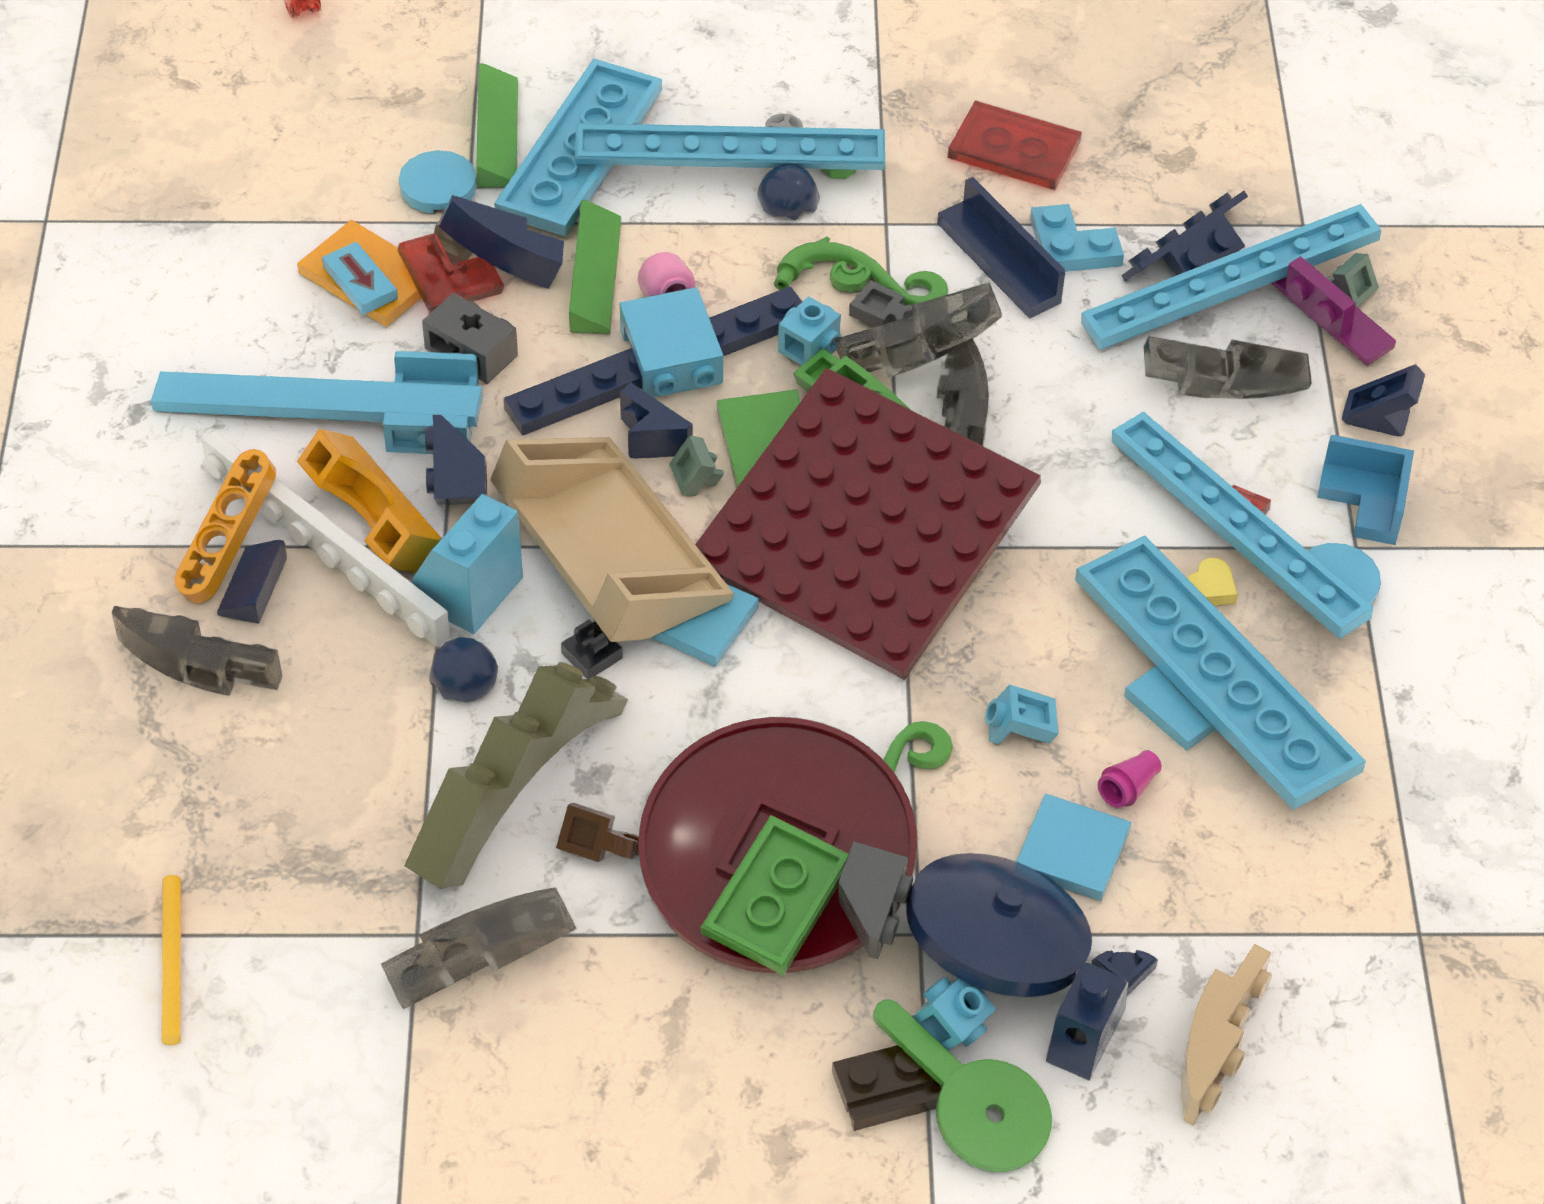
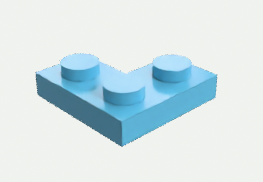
(1071, 248)

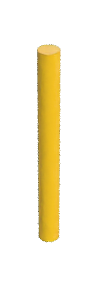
(171, 960)

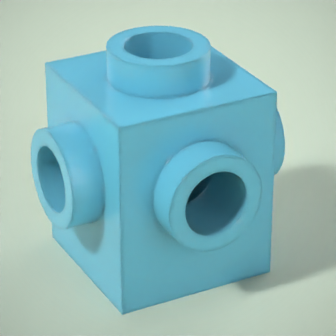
(808, 330)
(954, 1012)

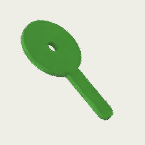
(971, 1091)

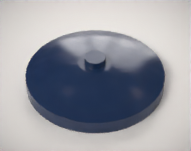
(998, 925)

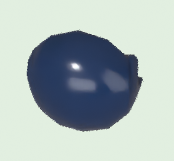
(788, 192)
(463, 670)

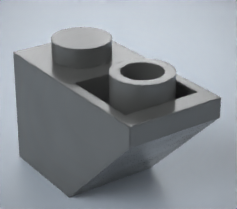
(870, 892)

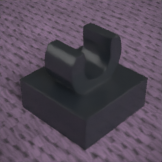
(591, 649)

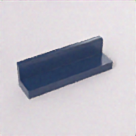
(1004, 250)

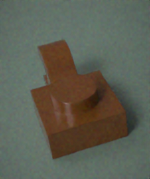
(590, 835)

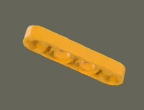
(219, 524)

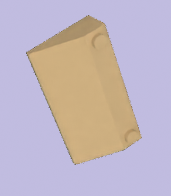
(607, 535)

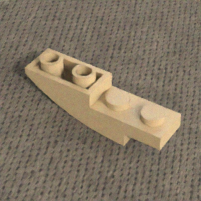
(1218, 1032)

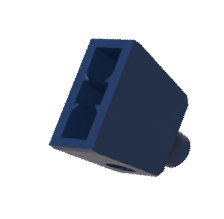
(1093, 1006)

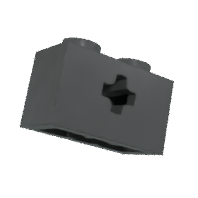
(468, 329)

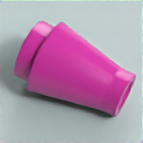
(1126, 780)

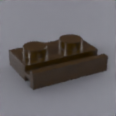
(883, 1087)

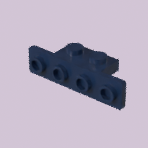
(1202, 242)

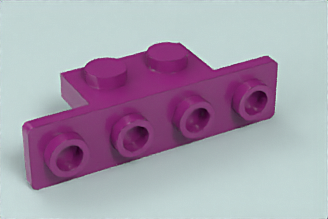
(1334, 311)

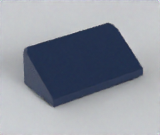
(253, 581)

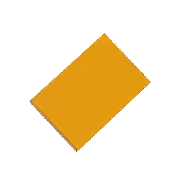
(383, 255)

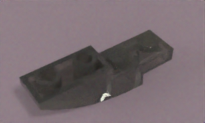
(931, 332)
(1235, 373)
(965, 393)
(180, 652)
(475, 940)

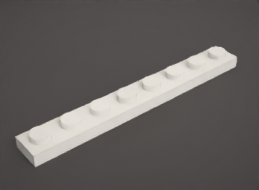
(338, 549)

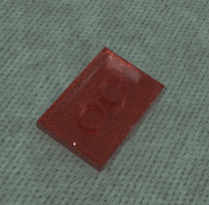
(1014, 145)

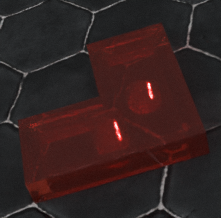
(439, 278)

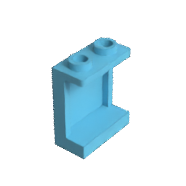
(672, 342)
(407, 430)

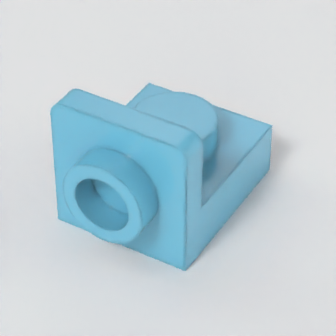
(1023, 714)

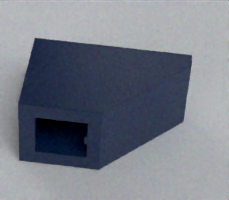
(458, 465)

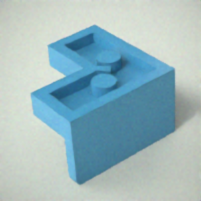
(1371, 478)

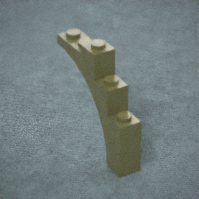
(512, 752)

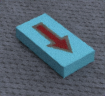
(359, 278)

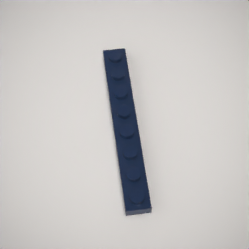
(605, 379)

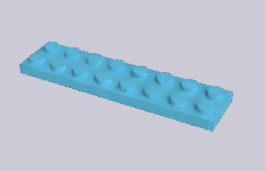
(1220, 672)

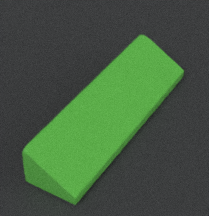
(496, 127)
(594, 270)

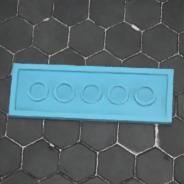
(548, 181)

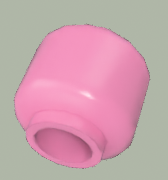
(664, 274)

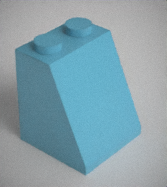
(474, 564)

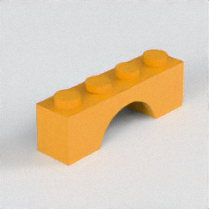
(346, 470)

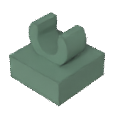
(1356, 278)
(695, 466)

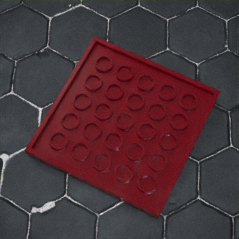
(866, 521)

